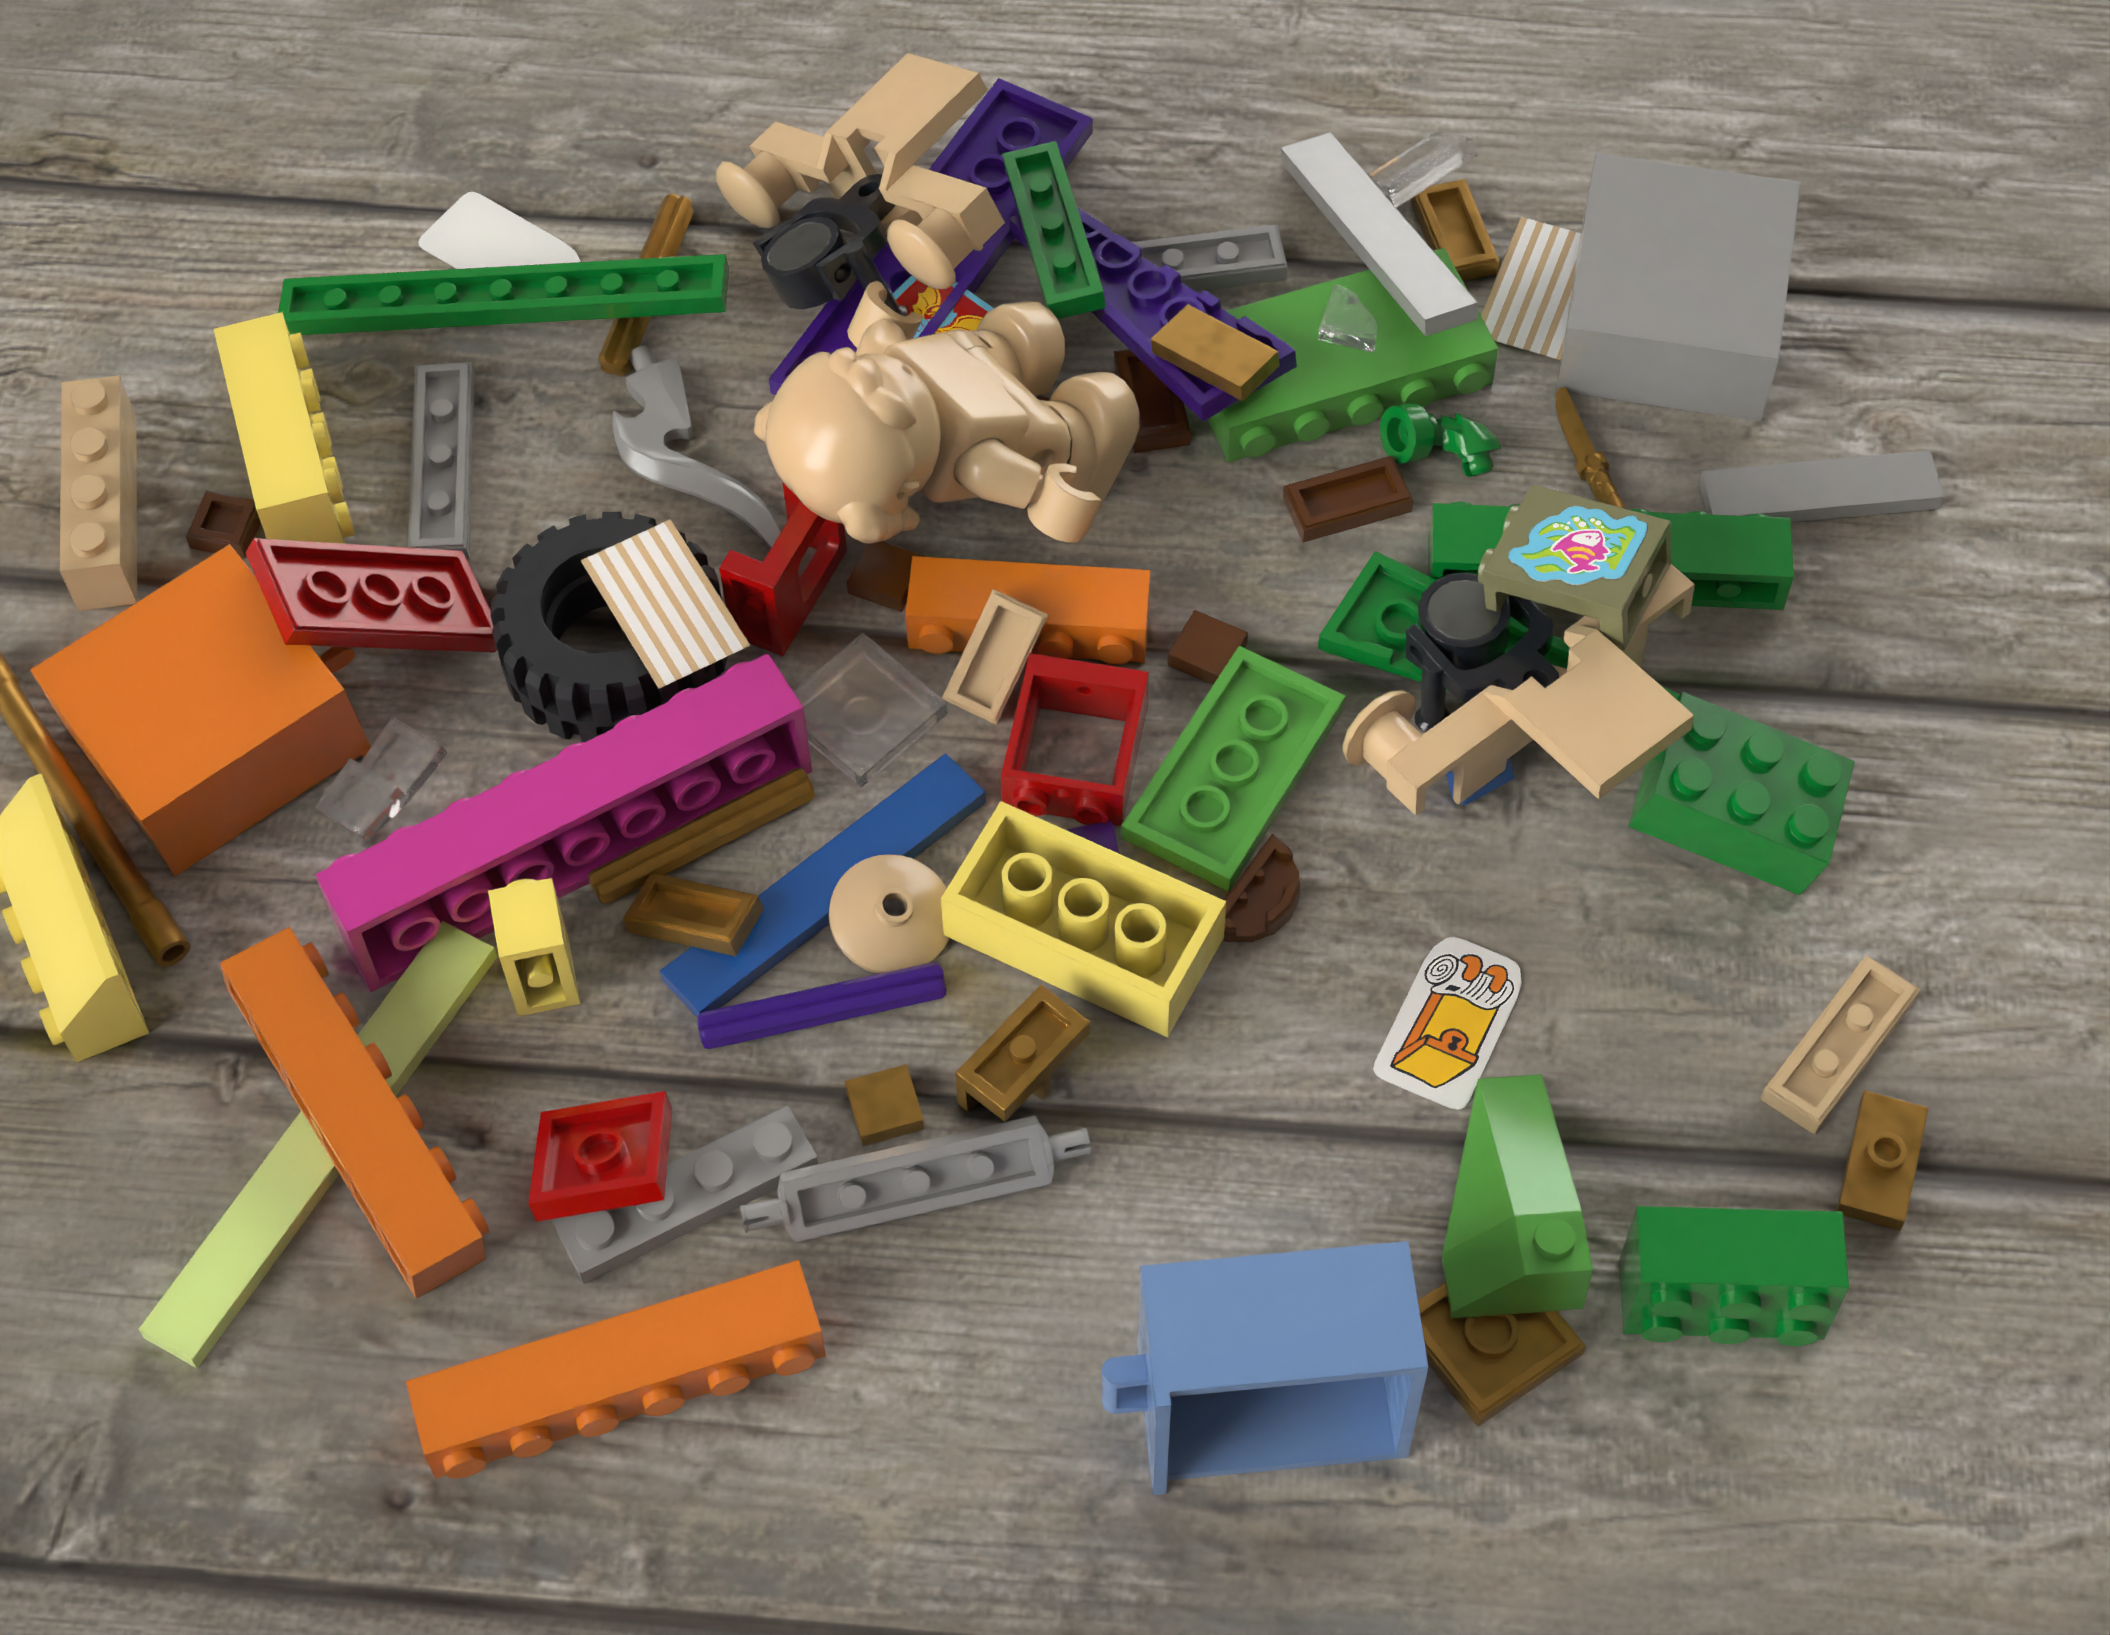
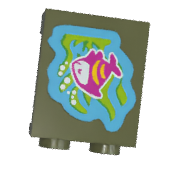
(1579, 559)

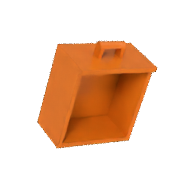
(203, 709)

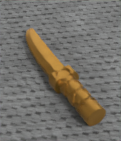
(1589, 464)

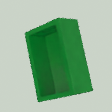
(1745, 797)
(1733, 1274)

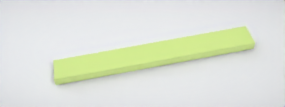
(298, 1168)

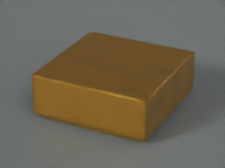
(884, 1105)

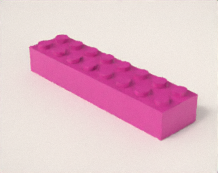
(565, 815)

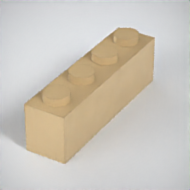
(98, 493)

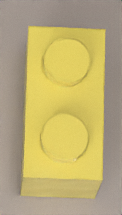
(533, 946)

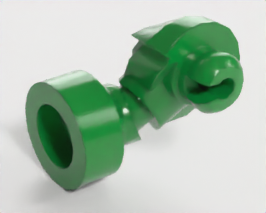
(1411, 432)

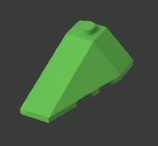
(1515, 1213)

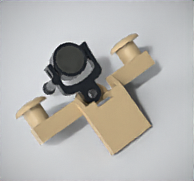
(920, 212)
(1593, 717)

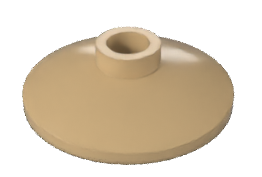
(869, 933)

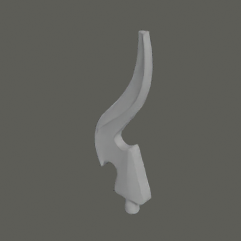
(666, 417)

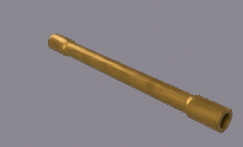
(147, 913)

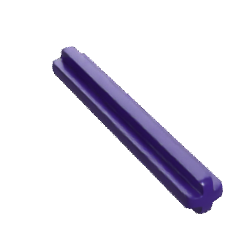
(821, 1005)

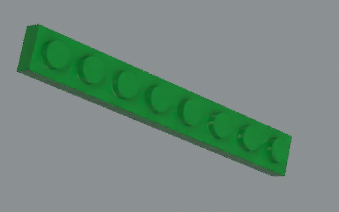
(505, 295)

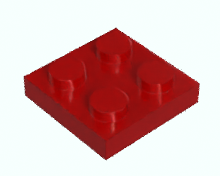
(601, 1156)

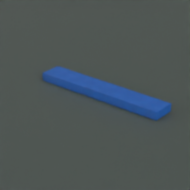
(800, 900)

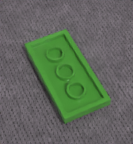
(1233, 768)

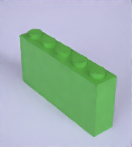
(1344, 384)

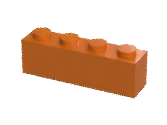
(1090, 609)

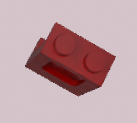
(768, 595)

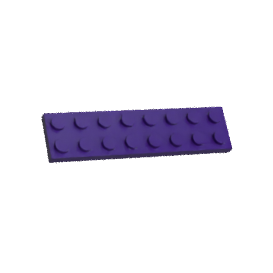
(1001, 123)

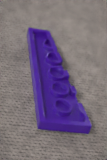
(1145, 298)

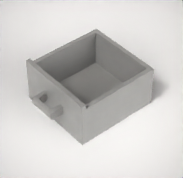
(1680, 287)

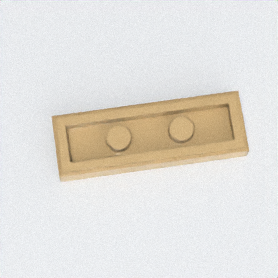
(1840, 1044)

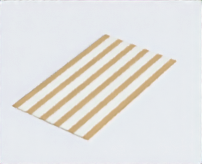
(1534, 289)
(665, 603)

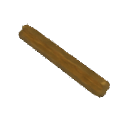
(662, 241)
(701, 835)

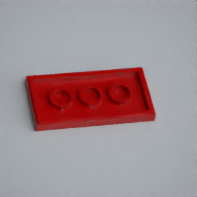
(372, 596)

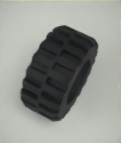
(538, 603)

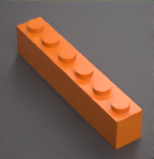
(355, 1112)
(615, 1371)

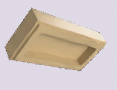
(995, 656)

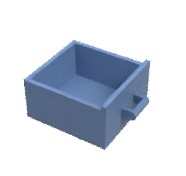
(1274, 1361)

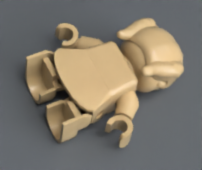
(949, 421)

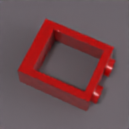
(1083, 690)

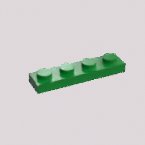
(1054, 230)

